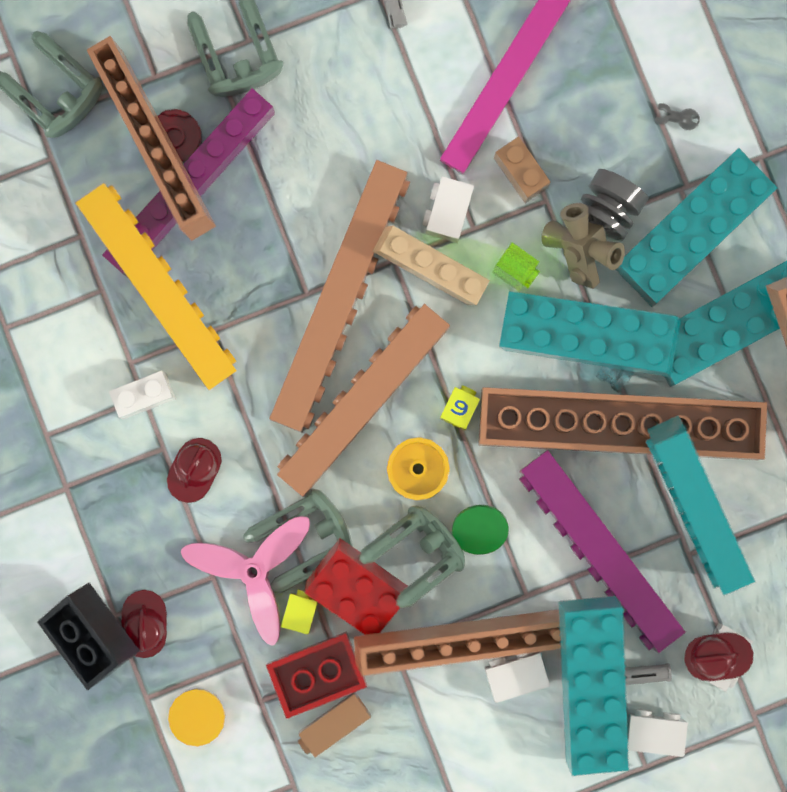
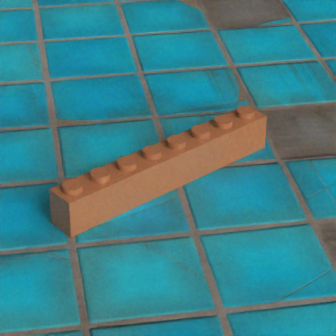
(151, 138)
(363, 400)
(457, 642)

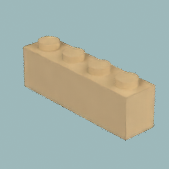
(431, 265)

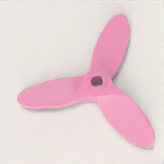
(232, 564)

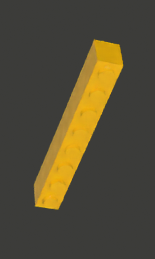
(155, 285)

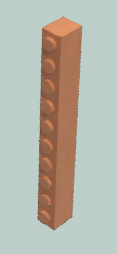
(338, 297)

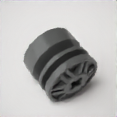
(612, 200)

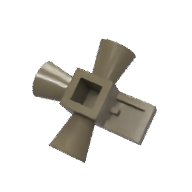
(582, 245)

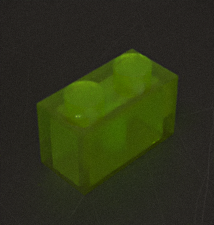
(517, 267)

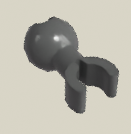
(684, 117)

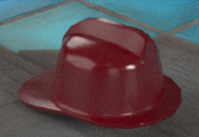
(194, 470)
(145, 622)
(718, 656)

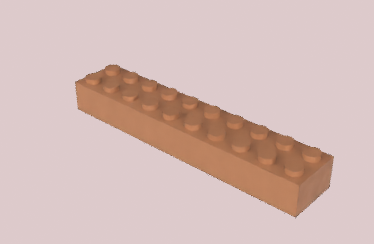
(618, 422)

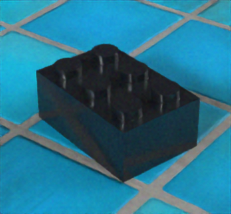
(88, 636)

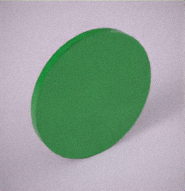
(480, 529)

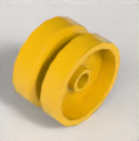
(417, 452)

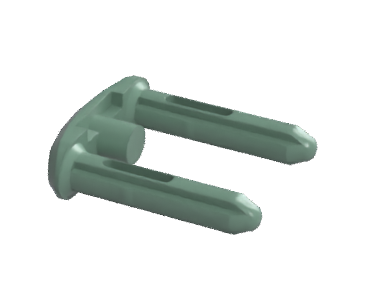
(245, 77)
(74, 108)
(331, 524)
(437, 537)

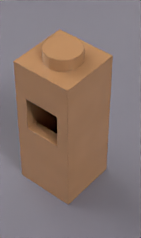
(333, 725)

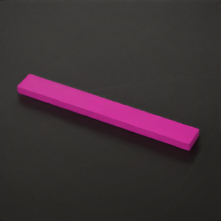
(503, 83)

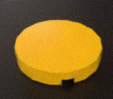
(196, 717)

